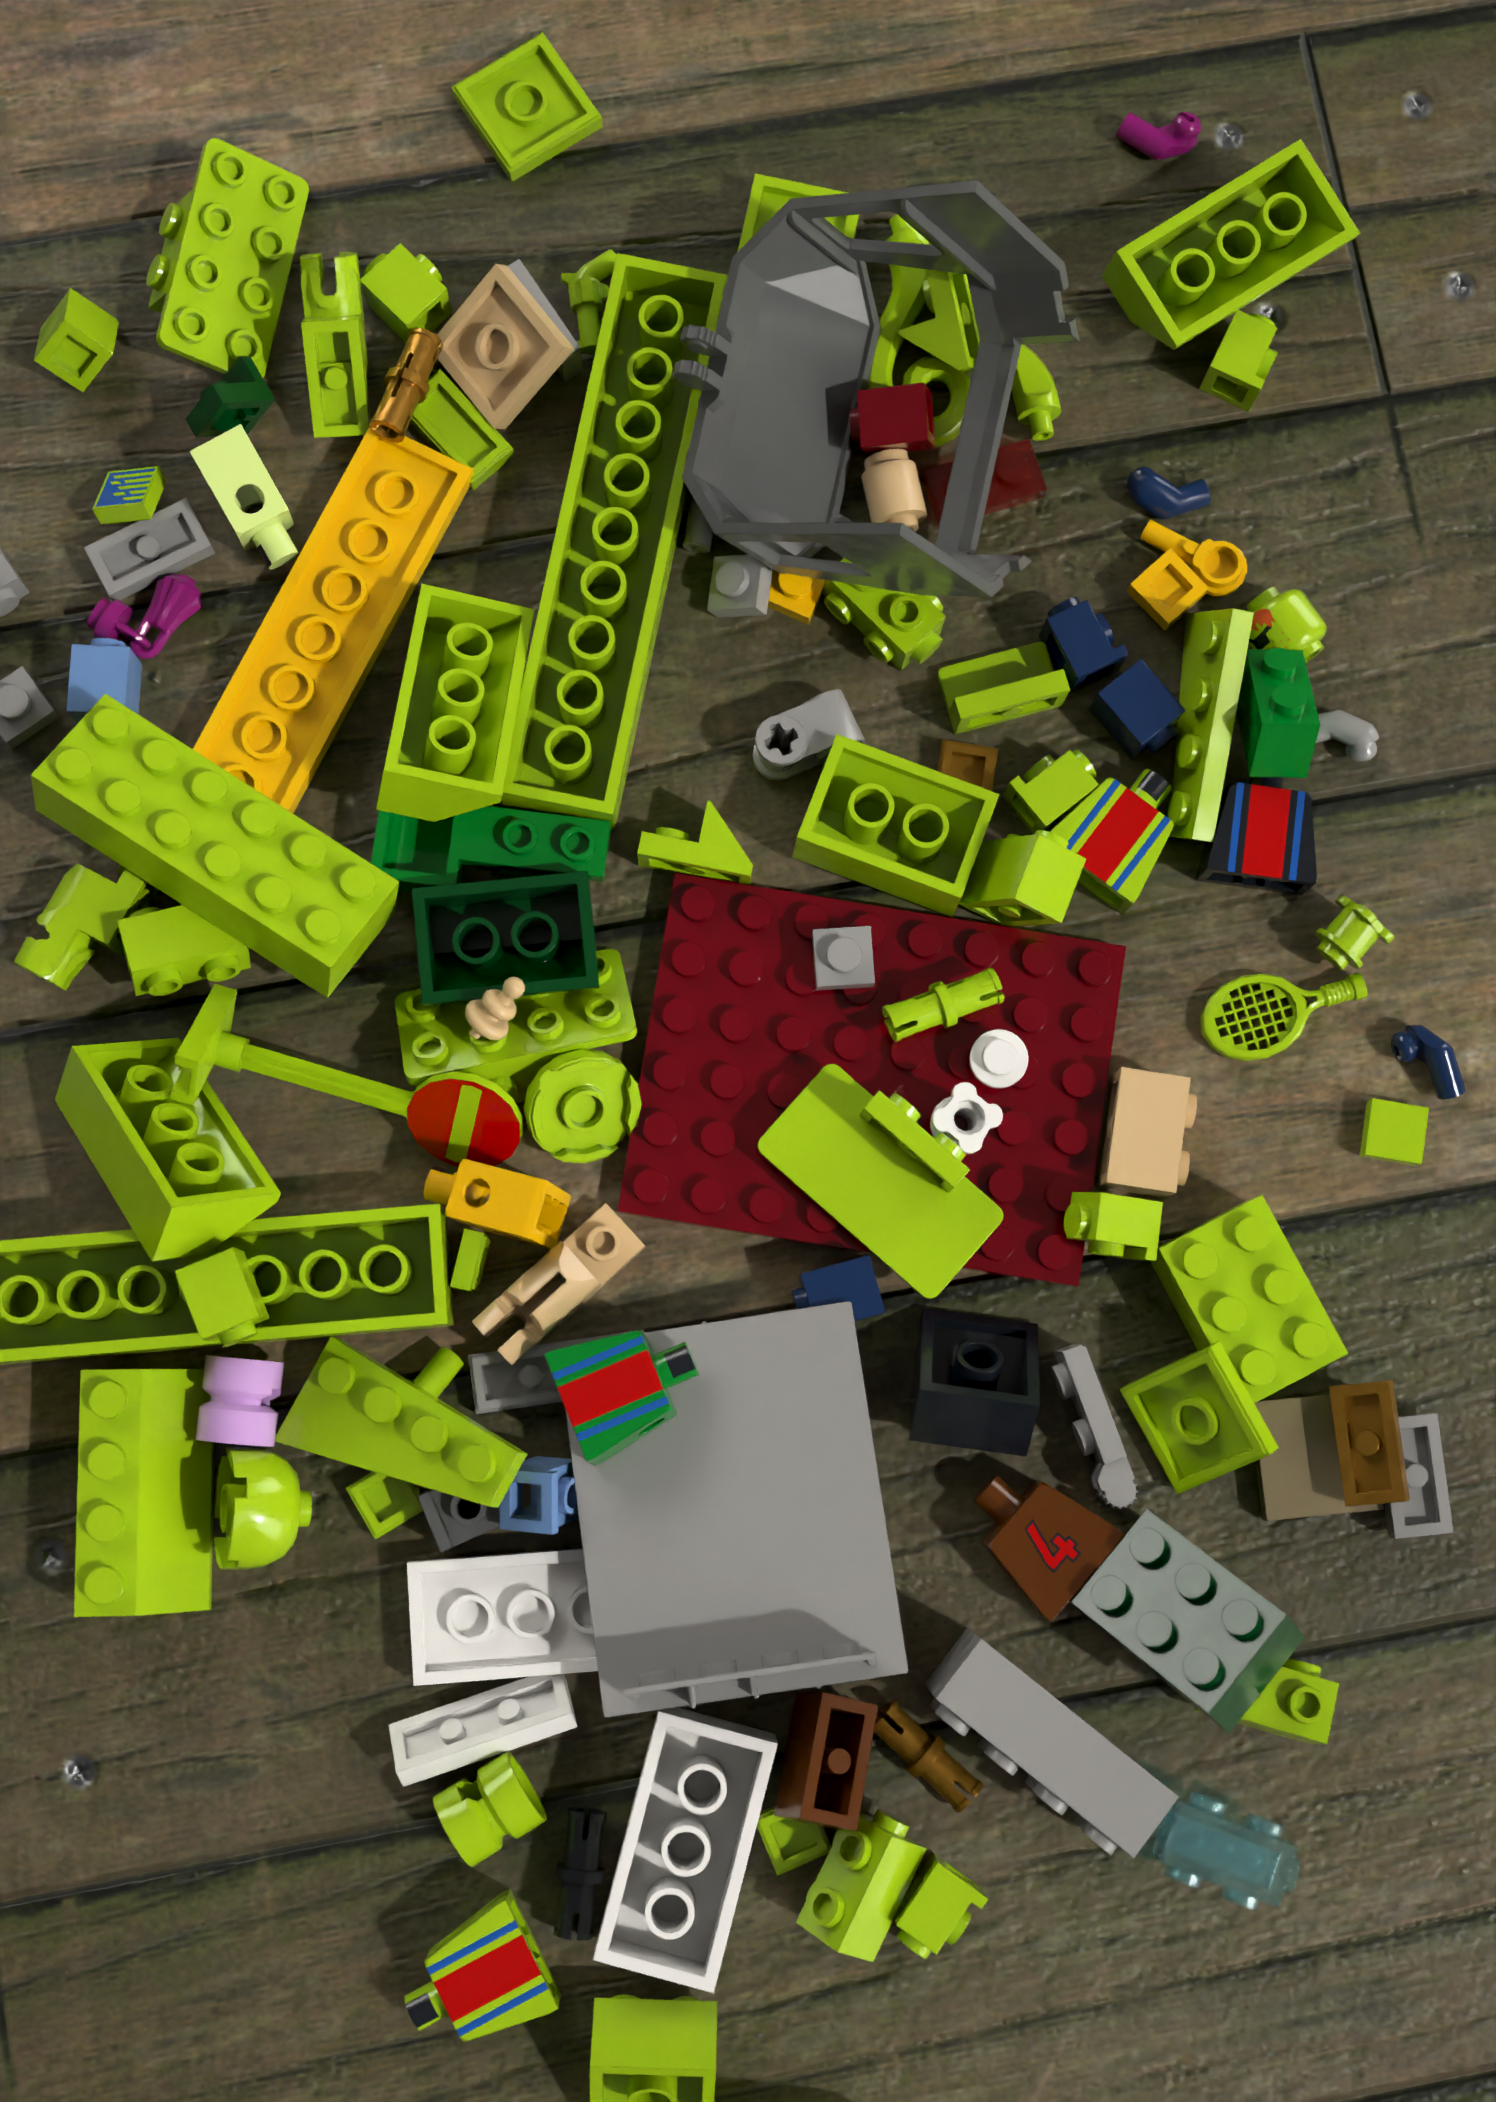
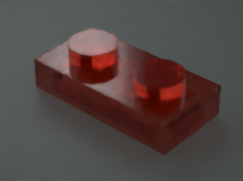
(1014, 480)

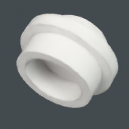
(998, 1058)

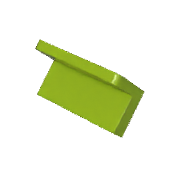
(1001, 687)

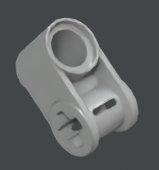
(808, 732)

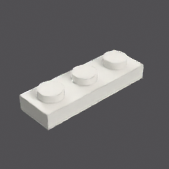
(481, 1727)

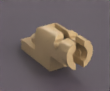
(561, 1282)

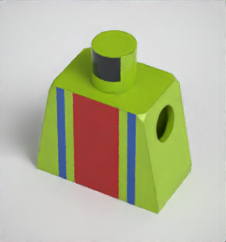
(1119, 836)
(486, 1975)

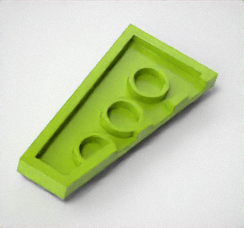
(1209, 693)
(391, 1426)

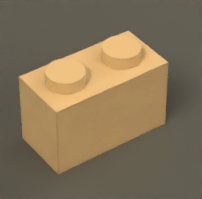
(1146, 1133)

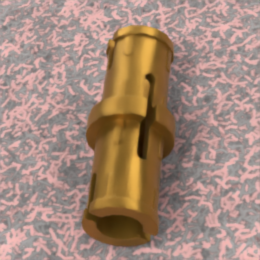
(406, 385)
(926, 1756)

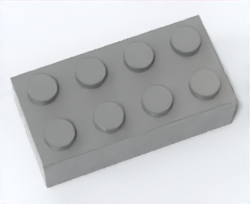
(1061, 1752)

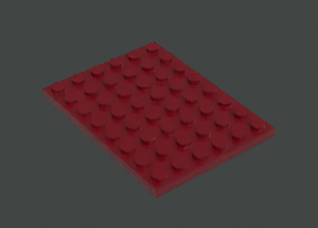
(747, 1032)

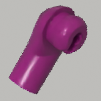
(1162, 141)

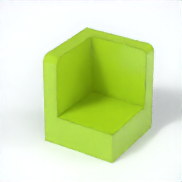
(76, 340)

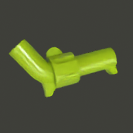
(587, 297)

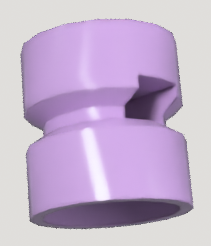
(239, 1401)

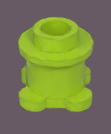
(1350, 934)

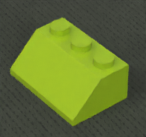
(894, 825)

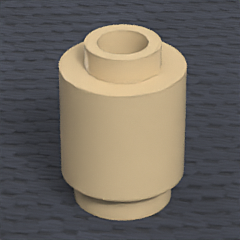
(893, 489)

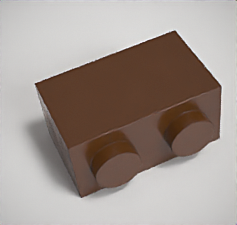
(826, 1760)

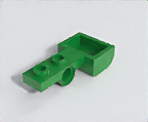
(490, 837)

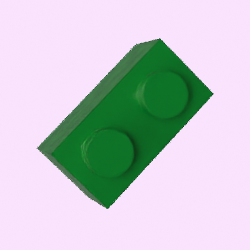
(1277, 714)

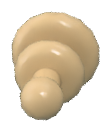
(491, 1014)

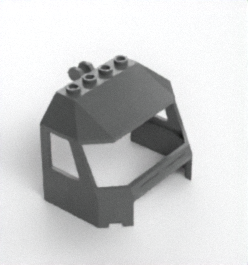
(801, 342)

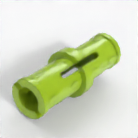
(943, 1004)

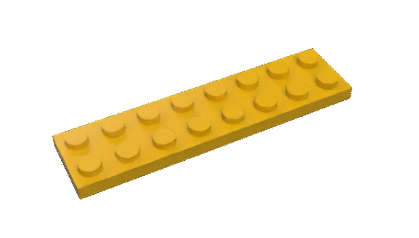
(333, 616)

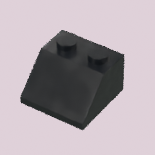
(975, 1382)

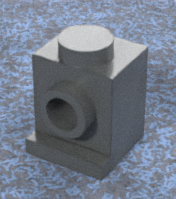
(449, 1525)

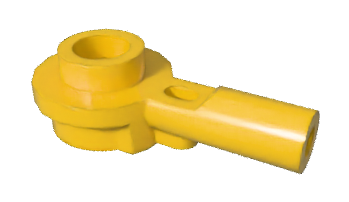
(1214, 562)

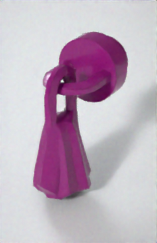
(173, 602)

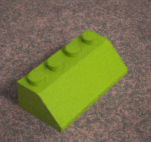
(1229, 248)
(455, 705)
(170, 1165)
(143, 1494)

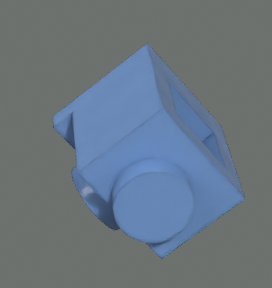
(551, 1497)

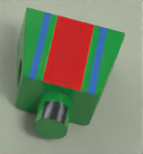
(617, 1389)

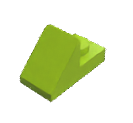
(954, 331)
(714, 857)

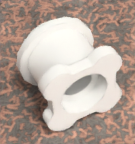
(976, 1111)

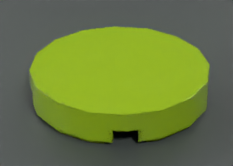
(582, 1105)

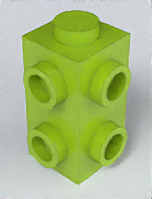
(894, 622)
(176, 949)
(1295, 1704)
(862, 1885)

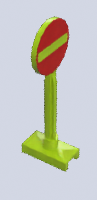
(448, 1113)

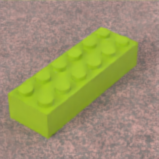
(214, 844)

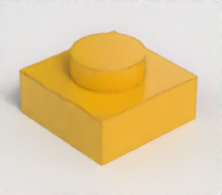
(1167, 589)
(795, 595)

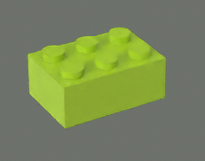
(1247, 1289)

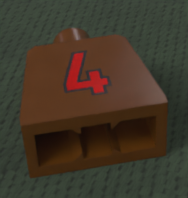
(1044, 1541)

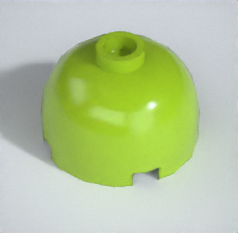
(257, 1508)

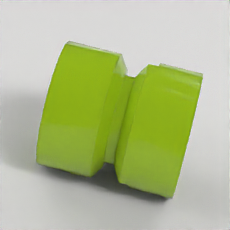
(487, 1810)

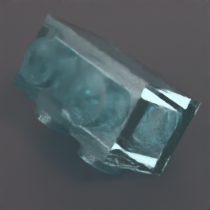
(1241, 1856)

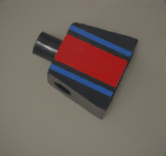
(1262, 839)

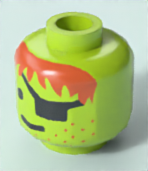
(1286, 622)

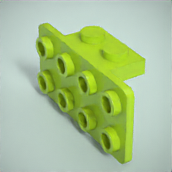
(226, 258)
(545, 1026)
(883, 1178)

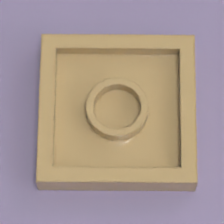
(501, 346)

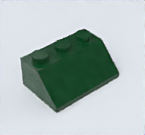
(502, 929)

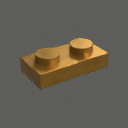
(1369, 1443)

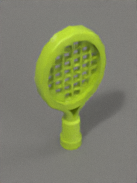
(1328, 995)

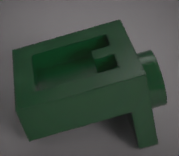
(232, 401)

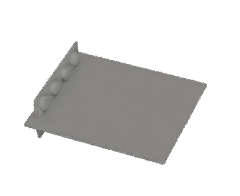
(747, 1527)

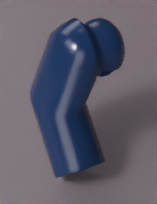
(1163, 498)
(1435, 1053)

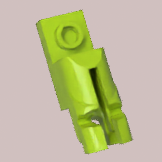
(335, 348)
(77, 915)

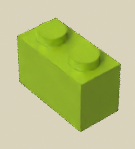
(1023, 879)

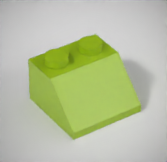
(653, 2050)

